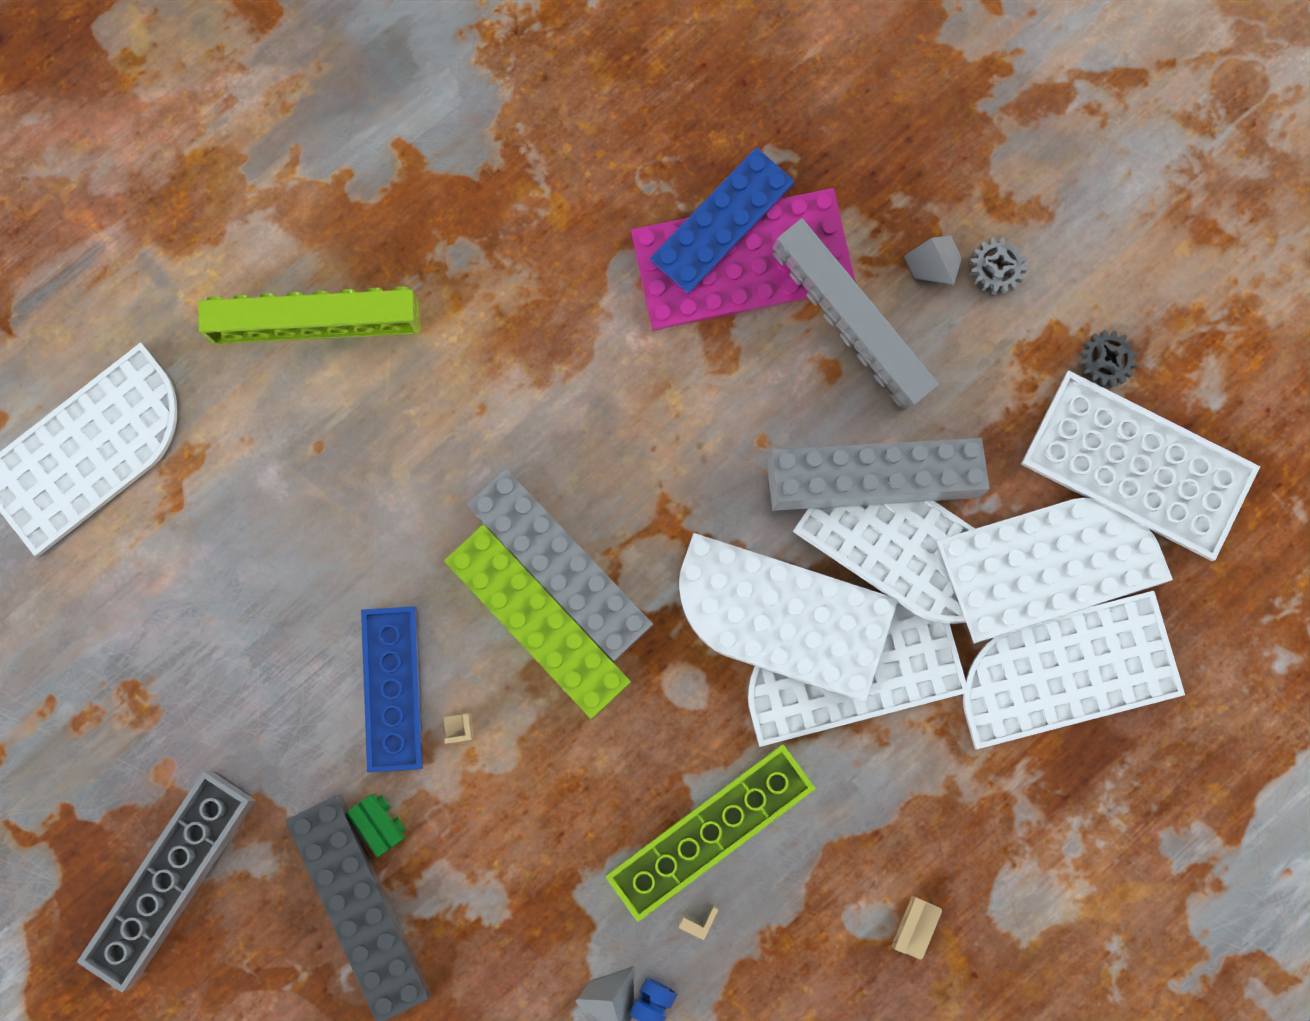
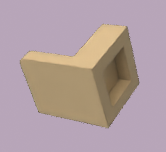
(458, 728)

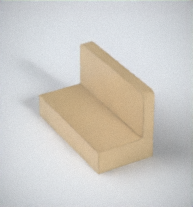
(696, 927)
(916, 928)

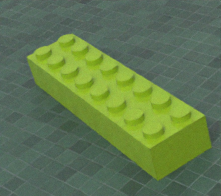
(309, 316)
(537, 622)
(710, 832)

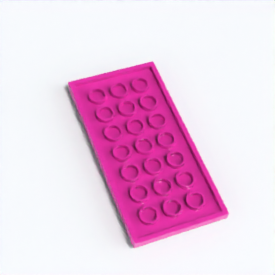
(748, 274)

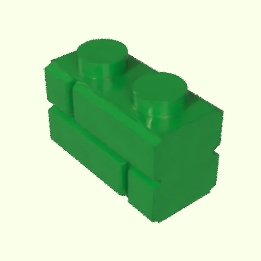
(377, 824)

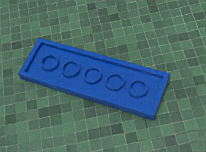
(722, 221)
(391, 689)

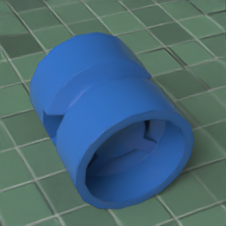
(653, 1001)

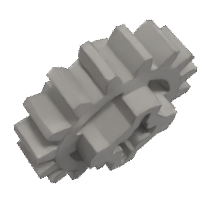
(988, 265)

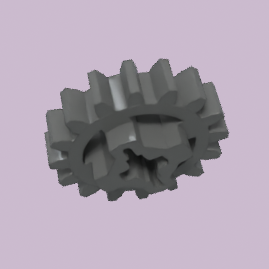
(1104, 349)

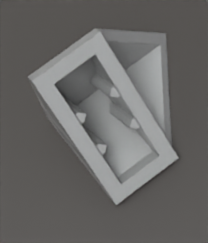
(935, 260)
(609, 996)

